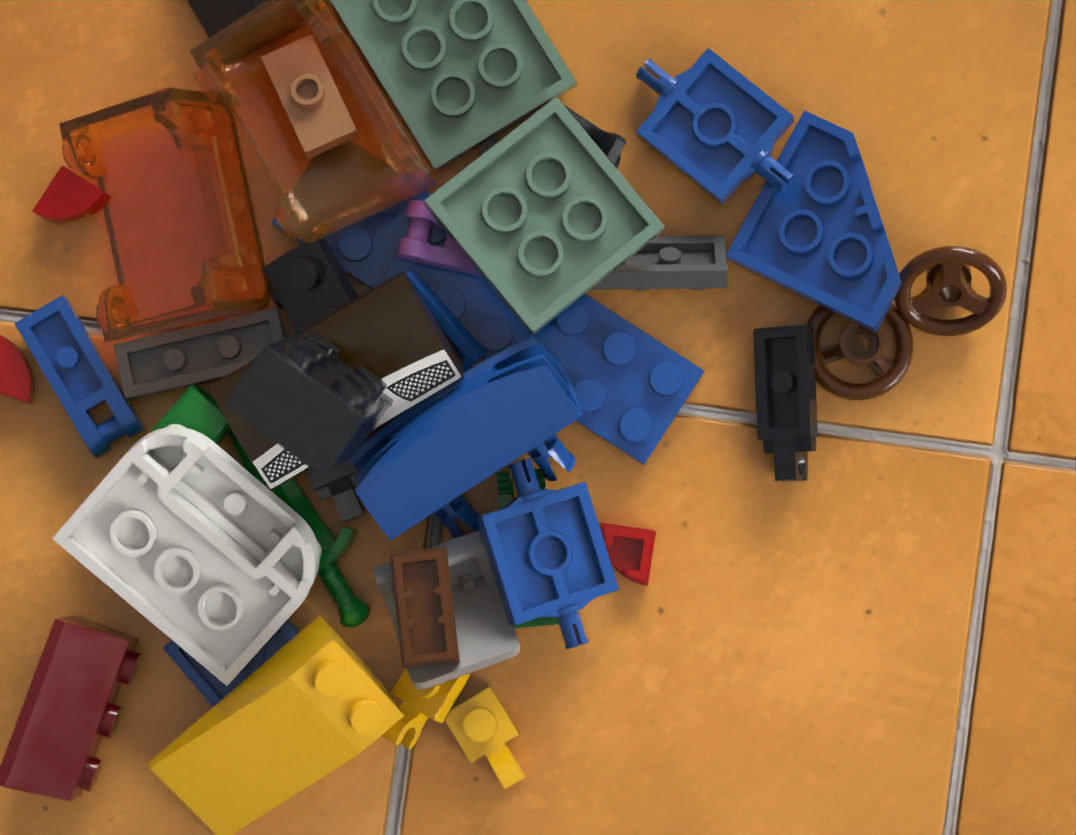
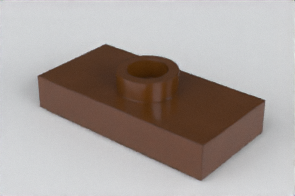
(424, 607)

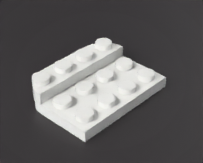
(196, 547)

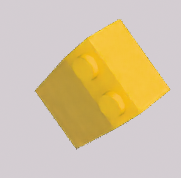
(278, 731)

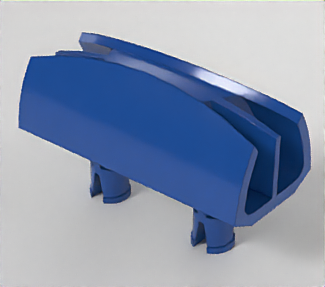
(466, 435)

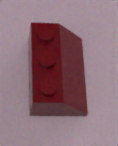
(69, 709)

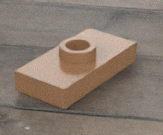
(309, 96)

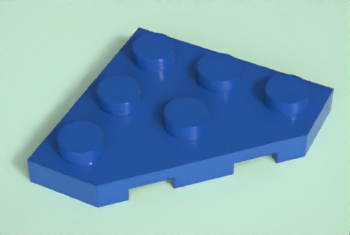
(823, 229)

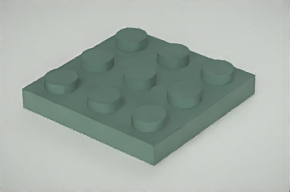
(543, 215)

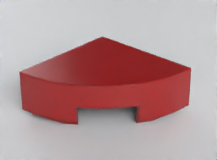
(70, 198)
(15, 372)
(629, 550)

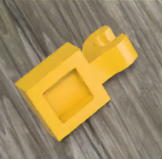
(419, 705)
(483, 729)

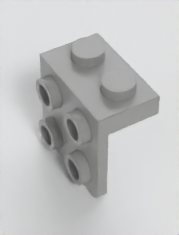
(478, 610)

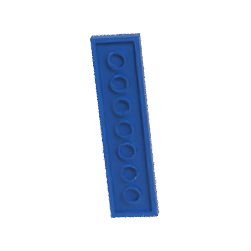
(618, 372)

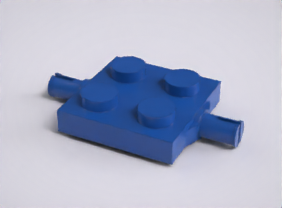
(715, 126)
(547, 553)

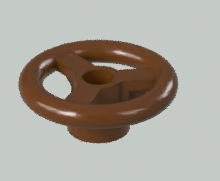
(950, 286)
(889, 372)

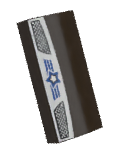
(381, 331)

